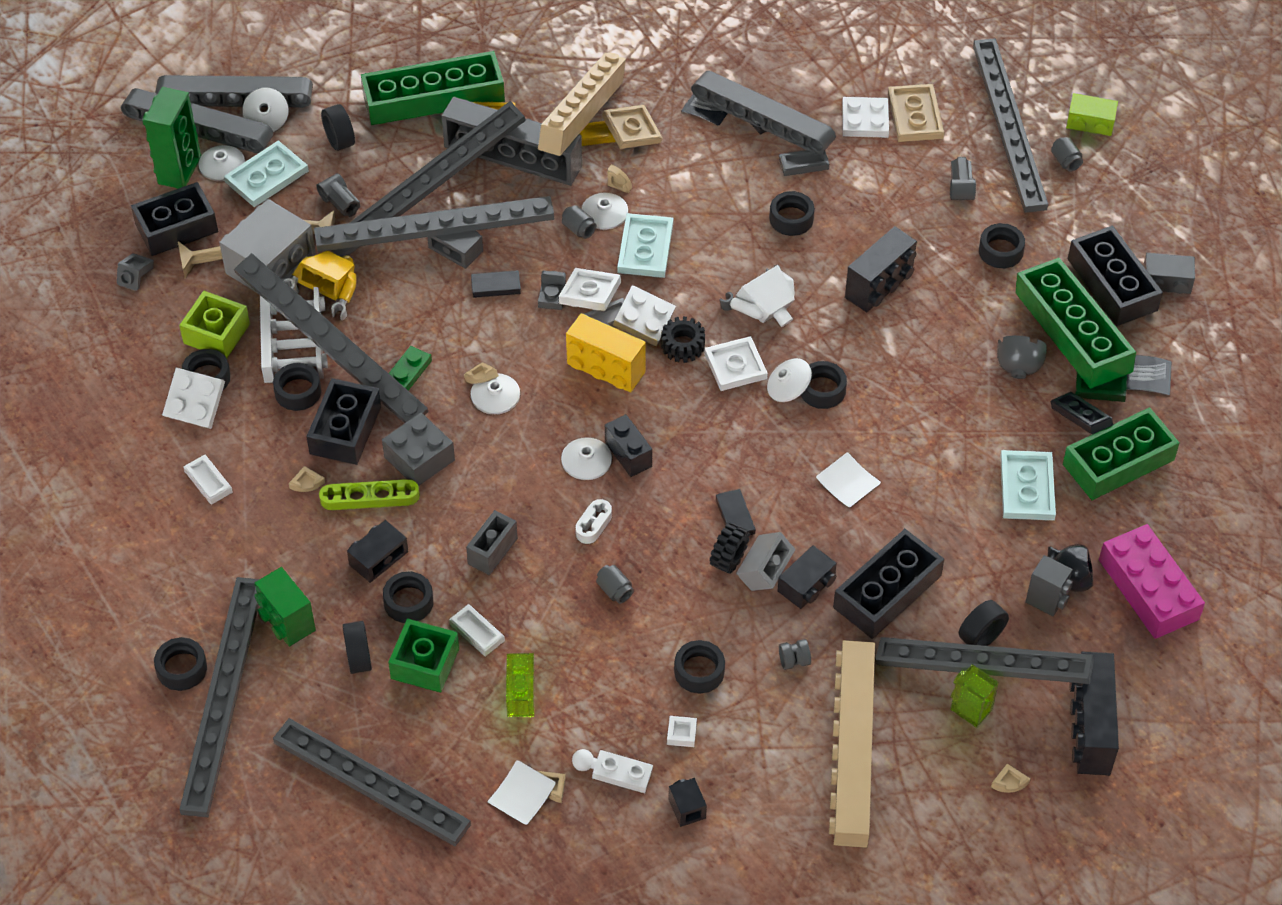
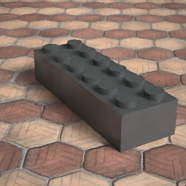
(517, 148)

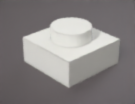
(681, 731)

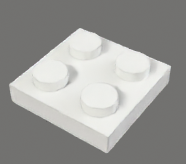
(865, 117)
(589, 289)
(643, 315)
(735, 363)
(193, 398)

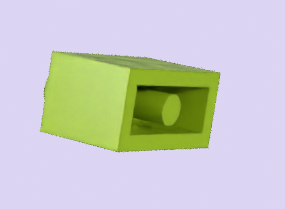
(1092, 114)

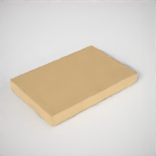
(915, 112)

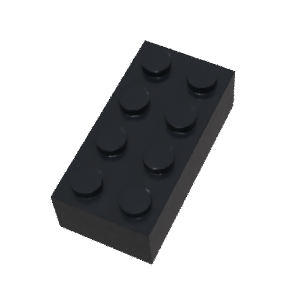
(1114, 275)
(888, 583)
(1095, 718)

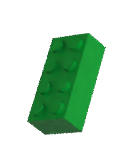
(172, 137)
(1120, 453)

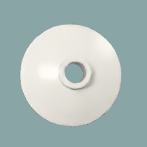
(277, 107)
(220, 161)
(606, 210)
(789, 380)
(499, 400)
(586, 466)

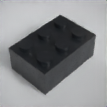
(174, 217)
(880, 269)
(344, 421)

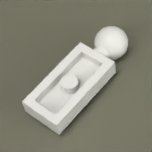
(614, 769)

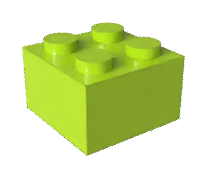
(214, 323)

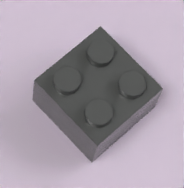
(418, 449)

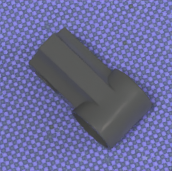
(962, 184)
(336, 191)

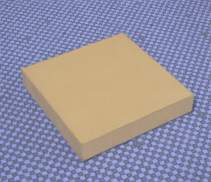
(632, 126)

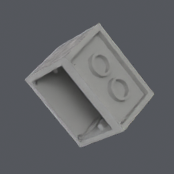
(273, 237)

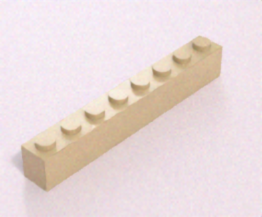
(581, 104)
(854, 744)

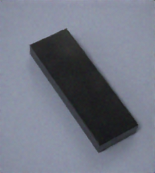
(1081, 413)

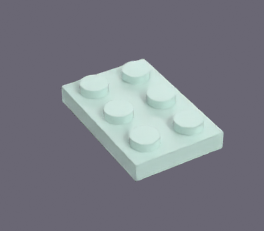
(266, 173)
(645, 245)
(1027, 485)

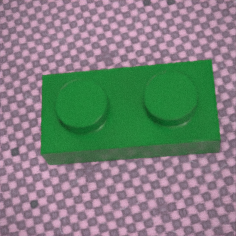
(410, 366)

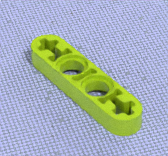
(369, 498)

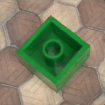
(284, 607)
(424, 655)

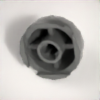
(1020, 355)

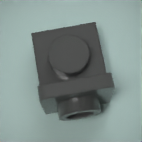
(131, 270)
(551, 287)

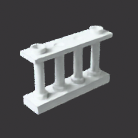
(271, 345)

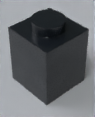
(687, 801)

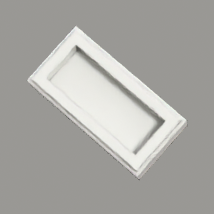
(208, 479)
(476, 630)

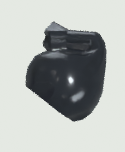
(1078, 559)

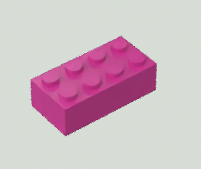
(1151, 581)

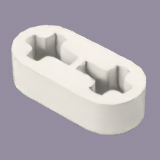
(589, 518)

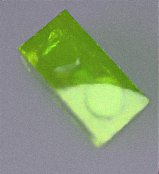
(520, 684)
(973, 695)

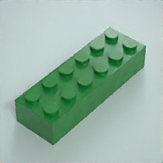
(430, 86)
(1075, 323)

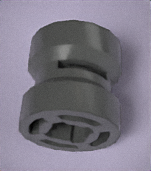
(794, 654)

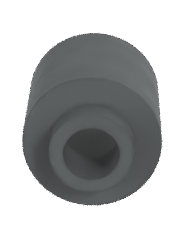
(1067, 153)
(578, 221)
(614, 583)

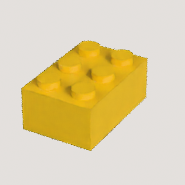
(606, 352)

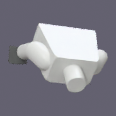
(764, 297)

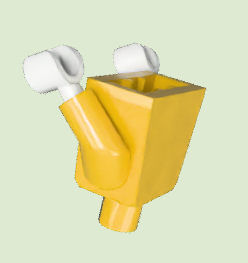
(330, 274)

